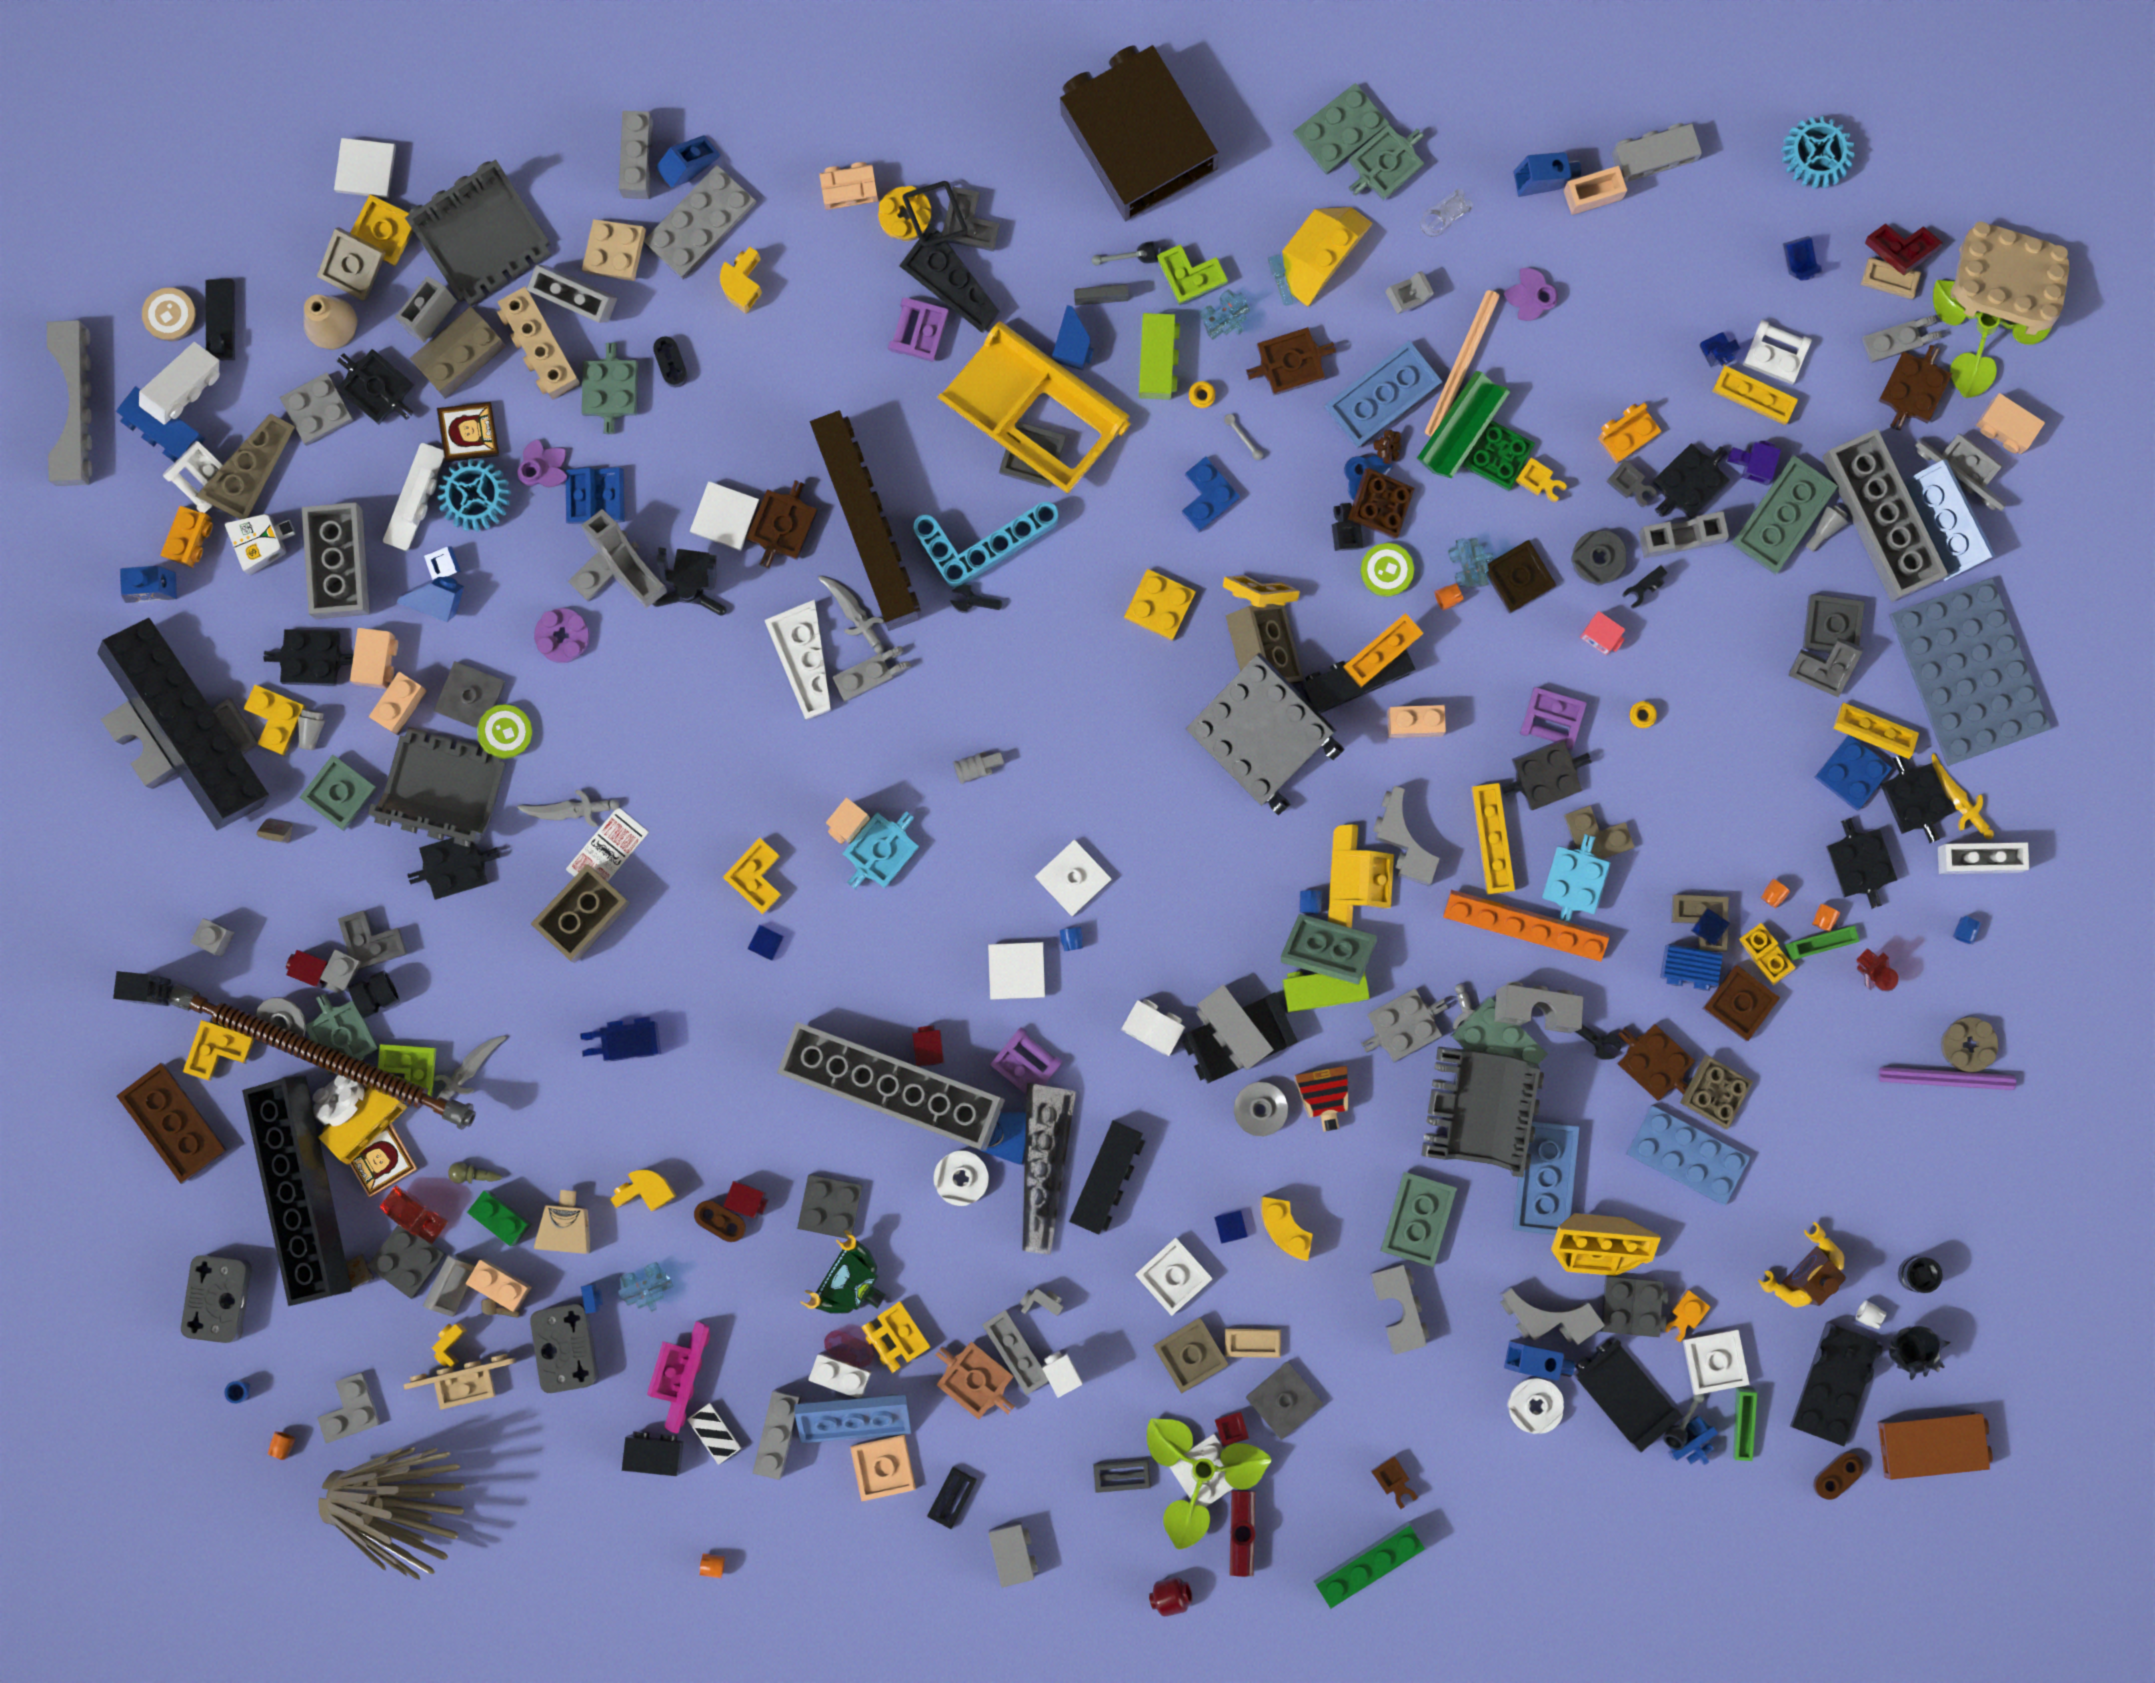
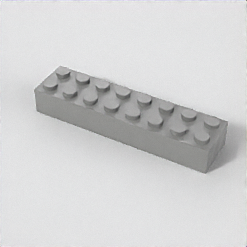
(891, 1086)

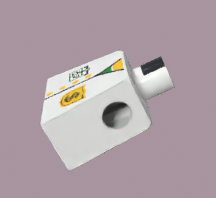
(258, 541)

